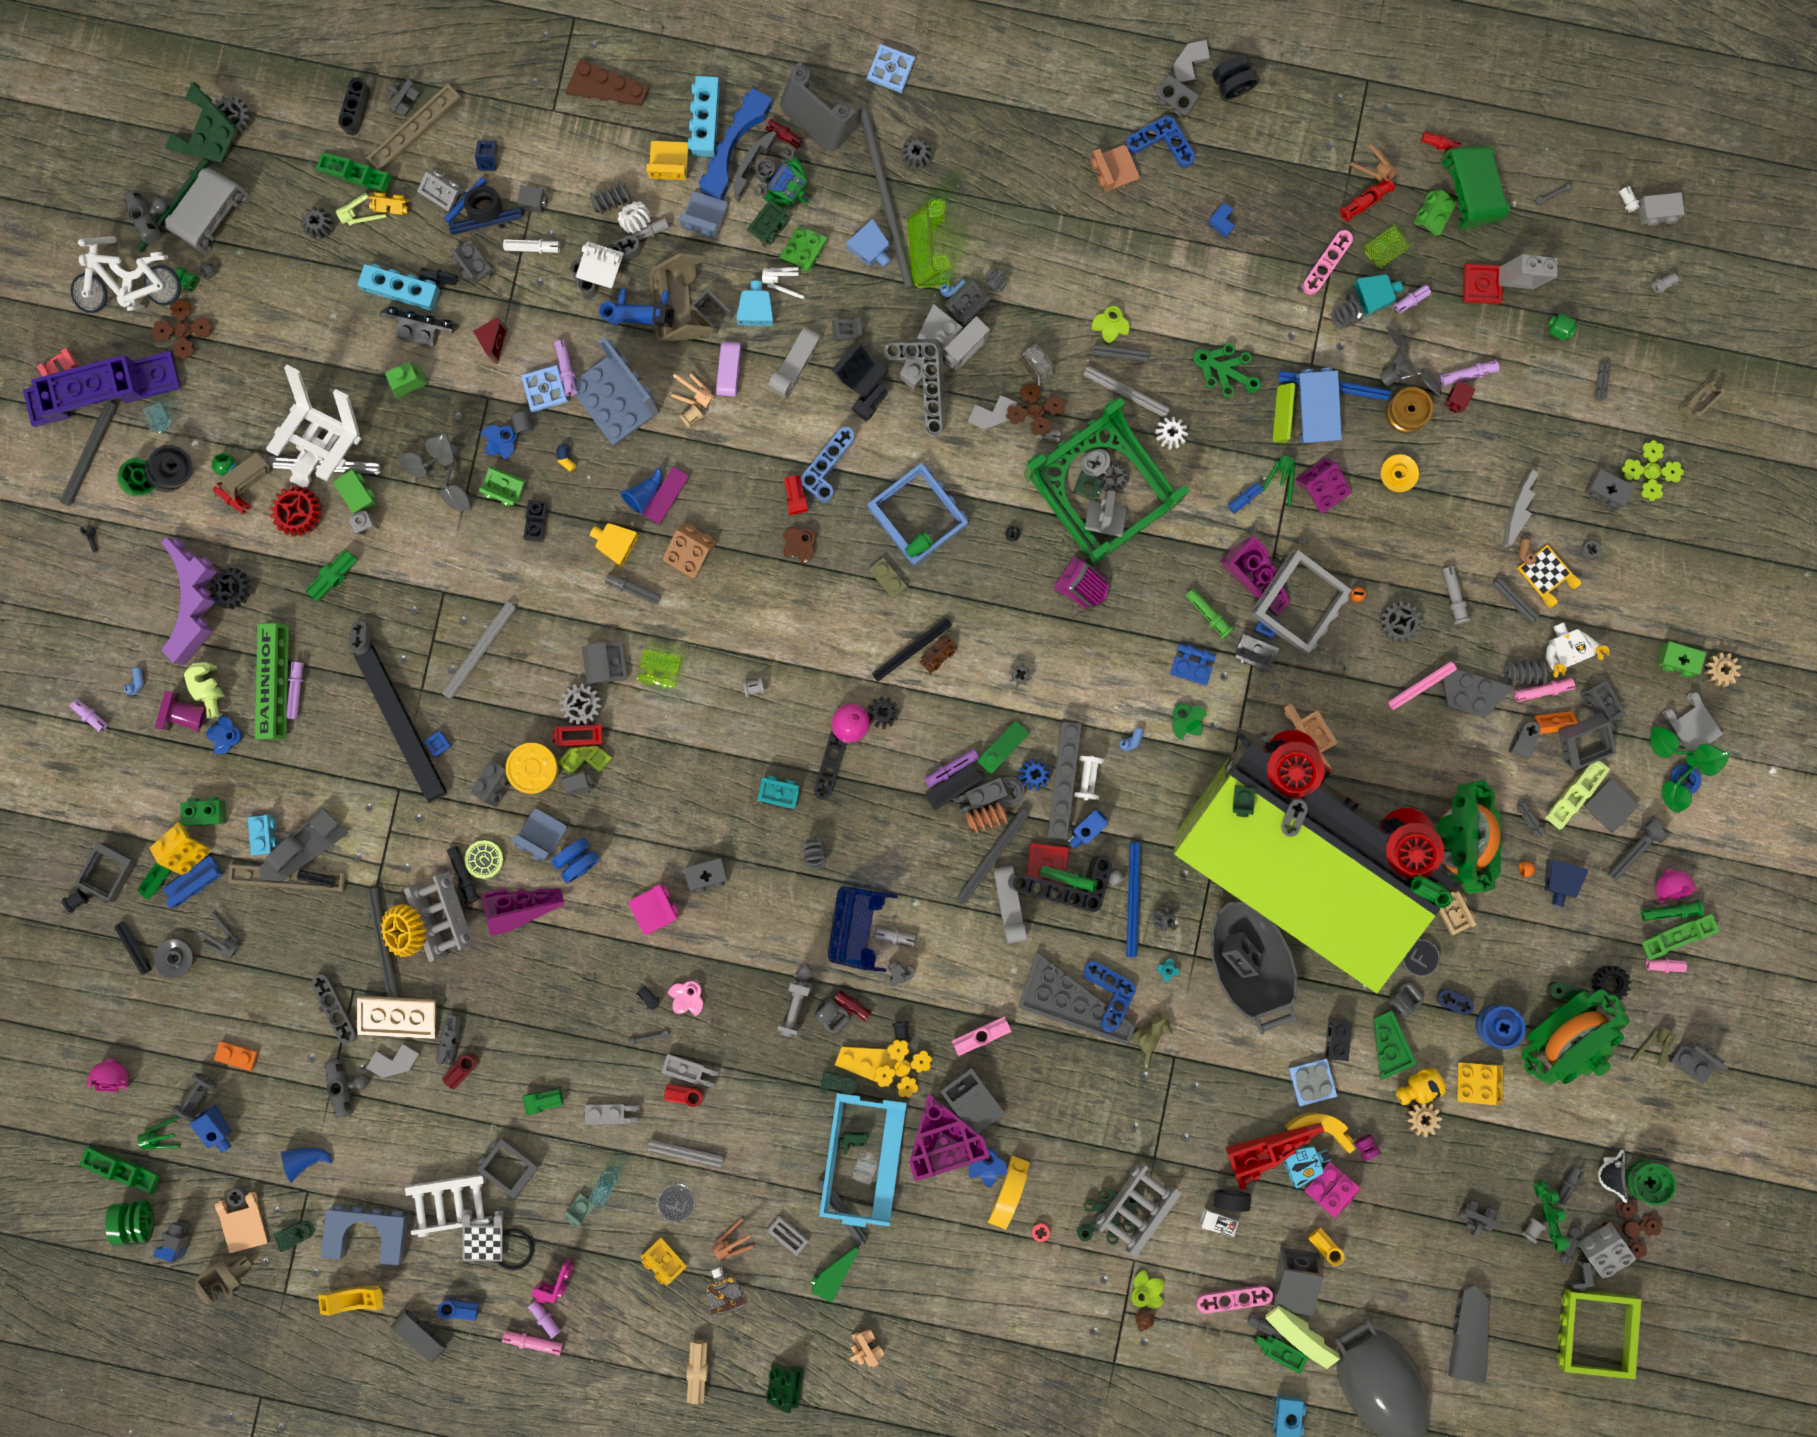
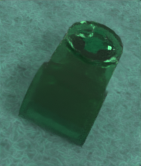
(292, 1235)

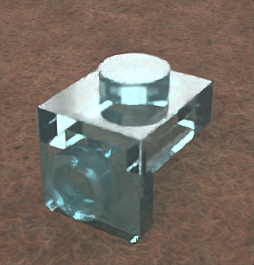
(157, 417)

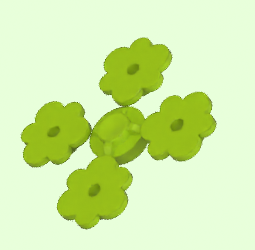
(1652, 470)

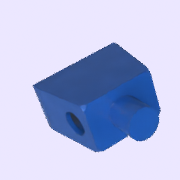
(212, 1128)

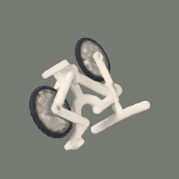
(91, 294)

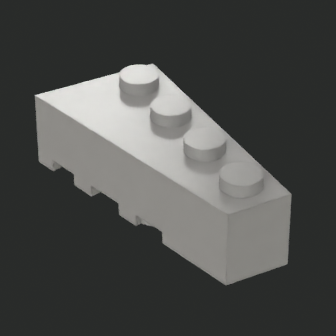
(936, 326)

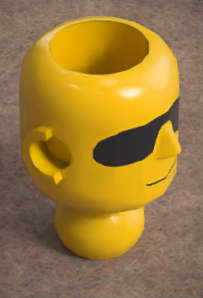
(1422, 1087)

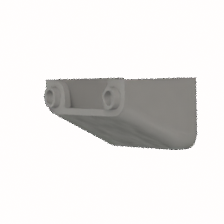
(204, 208)

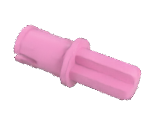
(1666, 965)

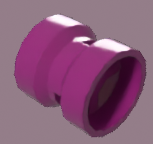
(1367, 1147)

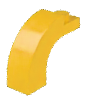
(1330, 1125)
(1010, 1193)
(350, 1299)

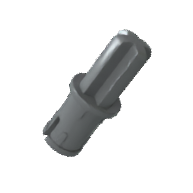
(1570, 1184)

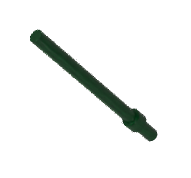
(176, 200)

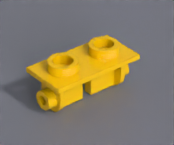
(381, 202)

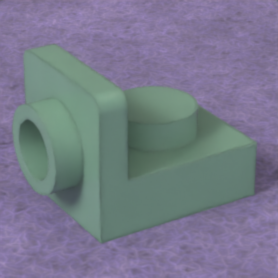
(578, 1210)

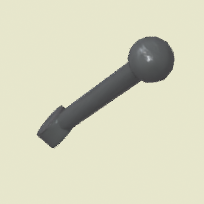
(1539, 201)
(665, 1034)

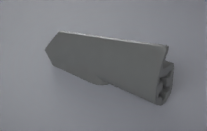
(303, 846)
(1471, 1336)

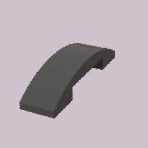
(763, 145)

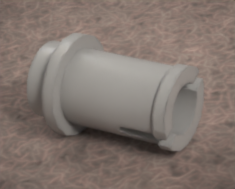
(1660, 285)
(1050, 436)

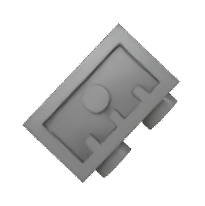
(440, 189)

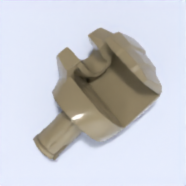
(220, 1276)

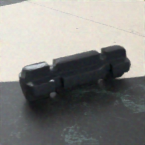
(315, 878)

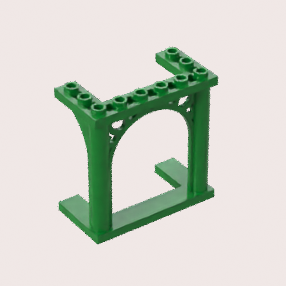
(1115, 424)

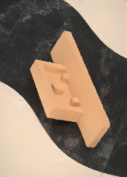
(1313, 726)

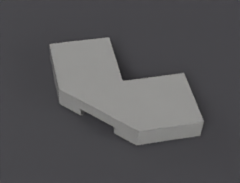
(1192, 53)
(986, 419)
(402, 1062)

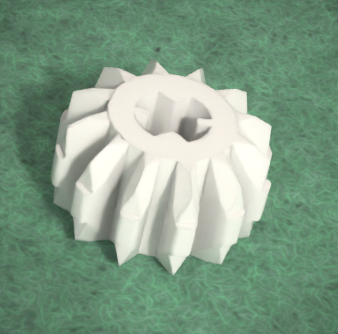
(634, 217)
(1166, 427)

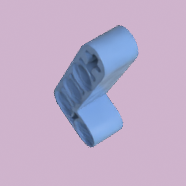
(831, 462)

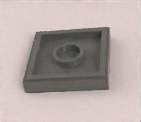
(1611, 805)

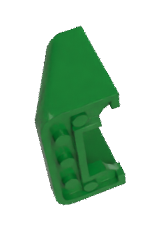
(1476, 185)

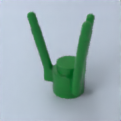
(1285, 467)
(150, 1138)

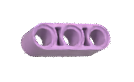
(728, 368)

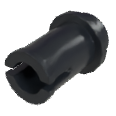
(648, 998)

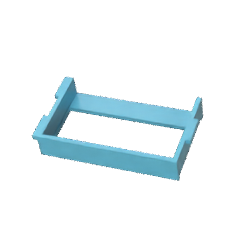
(887, 1165)

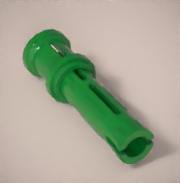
(1680, 910)

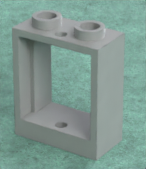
(1527, 272)
(966, 344)

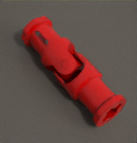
(1366, 199)

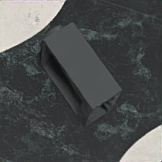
(1605, 749)
(99, 850)
(520, 1154)

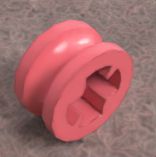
(1037, 1227)

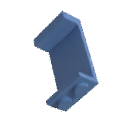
(1319, 406)

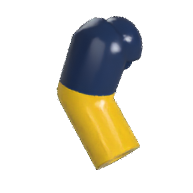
(562, 457)

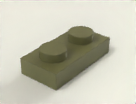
(887, 578)

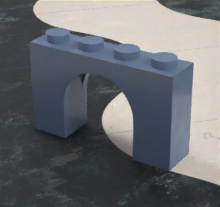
(390, 1226)

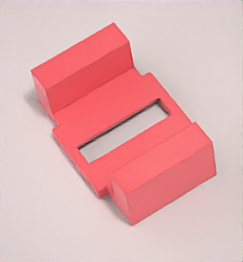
(66, 360)

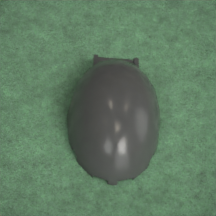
(1277, 982)
(1382, 1383)

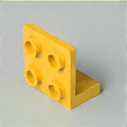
(668, 160)
(1480, 1083)

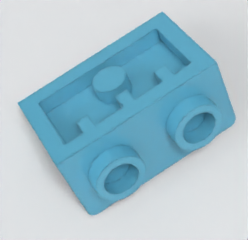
(262, 834)

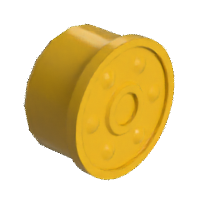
(531, 768)

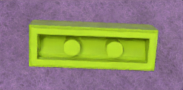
(1283, 413)

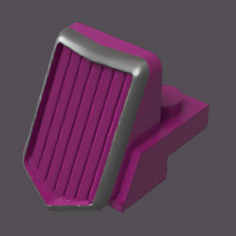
(1083, 584)

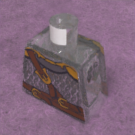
(1036, 363)
(724, 1293)

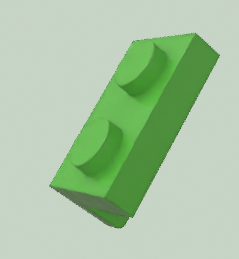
(1435, 211)
(502, 486)

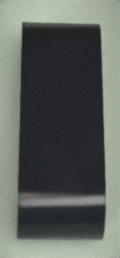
(354, 97)

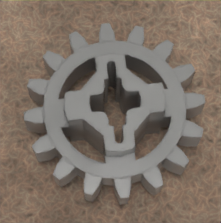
(578, 696)

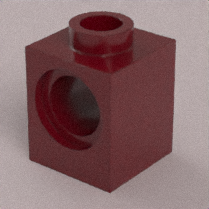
(1459, 397)

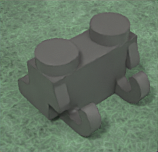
(898, 973)

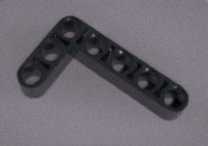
(1064, 892)

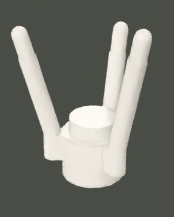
(771, 276)

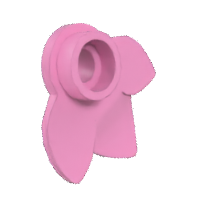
(684, 999)

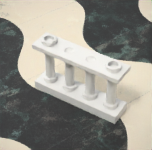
(437, 1187)

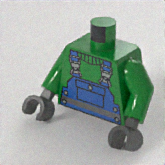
(787, 184)

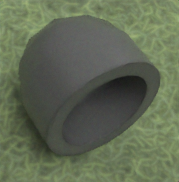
(207, 270)

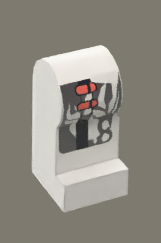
(1218, 1222)

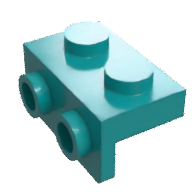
(778, 792)

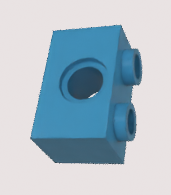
(1285, 1406)

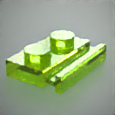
(1386, 247)

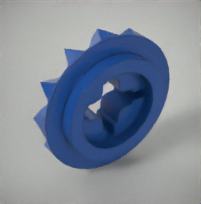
(1693, 778)

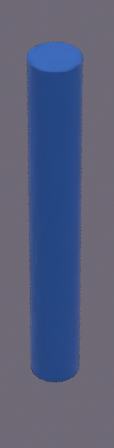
(460, 205)

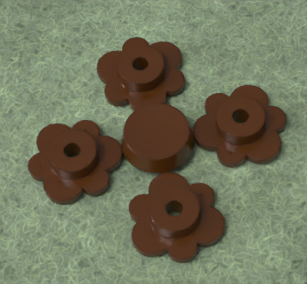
(182, 329)
(1035, 411)
(1633, 1229)

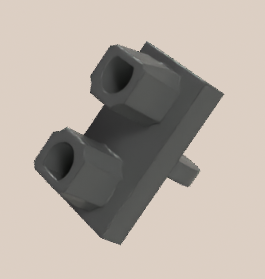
(407, 90)
(1477, 1222)

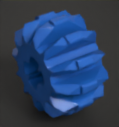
(1037, 780)

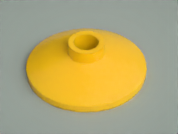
(1407, 468)

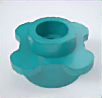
(1162, 969)

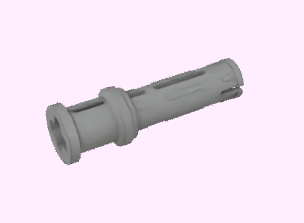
(1458, 605)

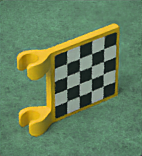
(1547, 574)

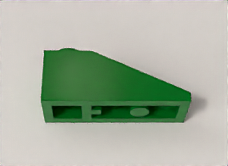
(1002, 747)
(831, 1277)

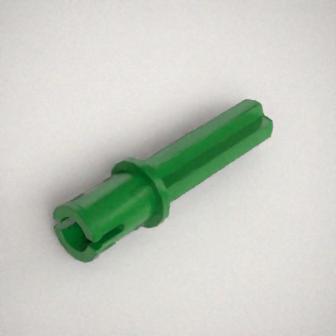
(1068, 878)

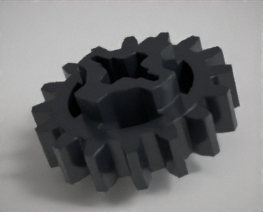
(230, 588)

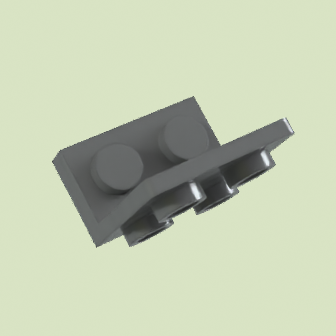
(1696, 1061)

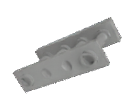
(417, 897)
(799, 990)
(1146, 1227)

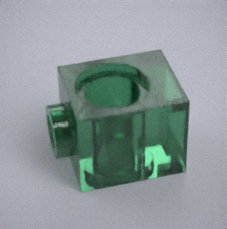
(1079, 487)

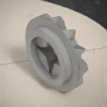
(1093, 457)

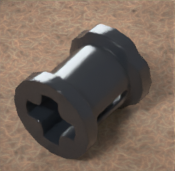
(75, 900)
(901, 1031)

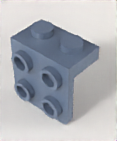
(703, 214)
(540, 835)

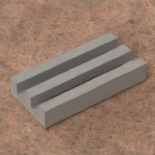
(775, 1225)

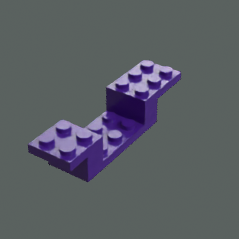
(98, 382)

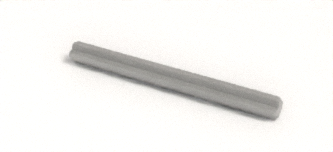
(362, 467)
(479, 650)

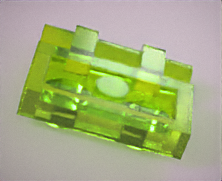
(662, 663)

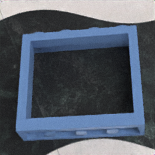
(938, 488)

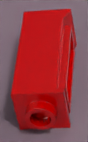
(557, 736)

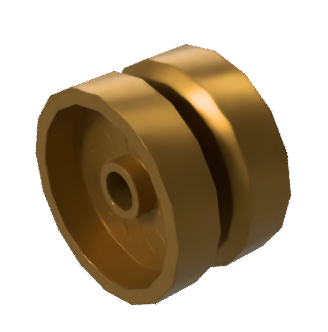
(1409, 399)

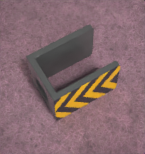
(701, 300)

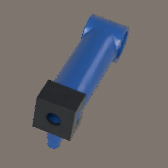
(657, 314)

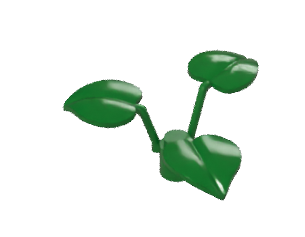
(1706, 756)

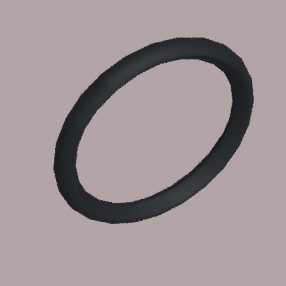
(531, 1247)

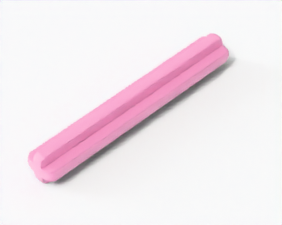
(1422, 685)

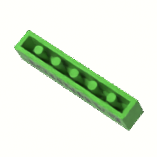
(271, 681)

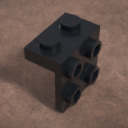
(859, 370)

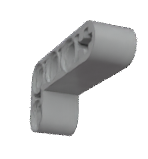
(786, 378)
(1009, 906)

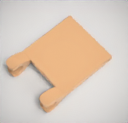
(242, 1227)

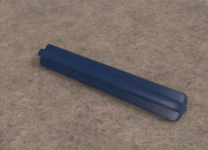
(468, 225)

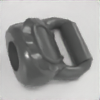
(1402, 1003)
(827, 1014)

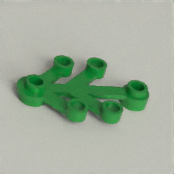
(1224, 368)
(1552, 1214)

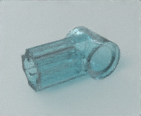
(603, 1187)

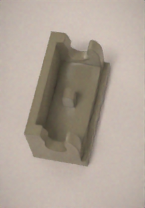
(1701, 400)

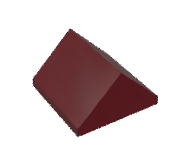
(491, 338)

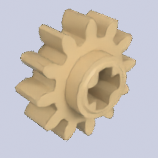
(1718, 662)
(1416, 1118)

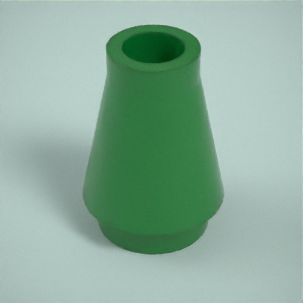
(919, 544)

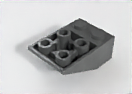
(972, 1100)

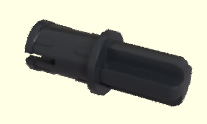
(437, 276)

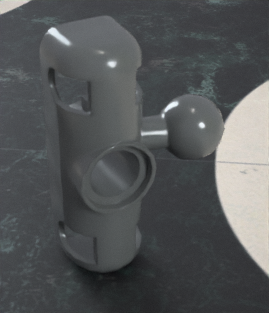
(144, 216)
(332, 1078)

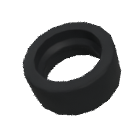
(478, 194)
(1232, 1200)

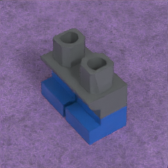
(175, 1241)

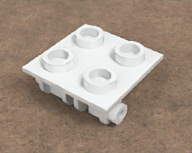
(599, 264)

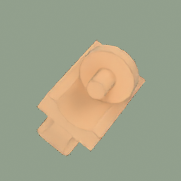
(870, 1355)

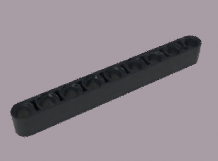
(401, 725)

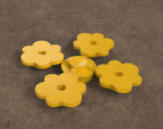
(902, 1068)

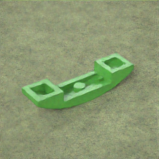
(1679, 935)

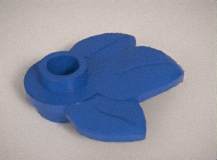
(497, 442)
(222, 733)
(988, 1169)

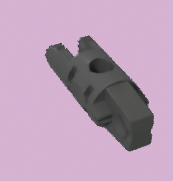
(449, 1040)

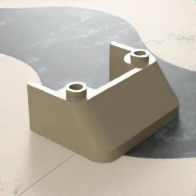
(675, 276)

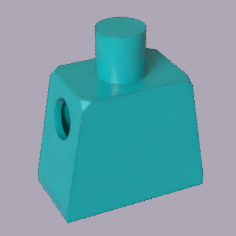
(1376, 293)

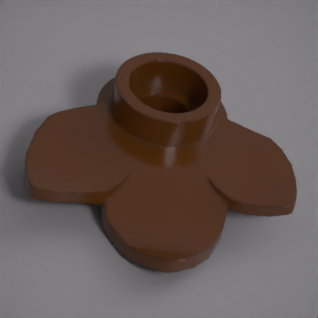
(797, 546)

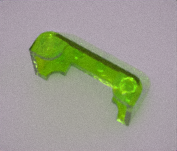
(927, 268)

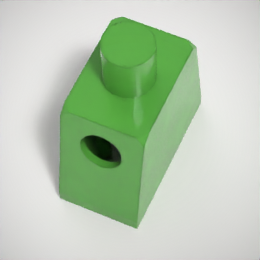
(404, 378)

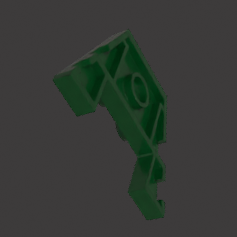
(212, 133)

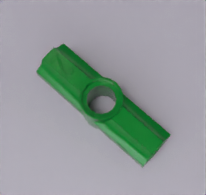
(331, 575)

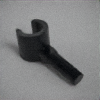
(90, 536)

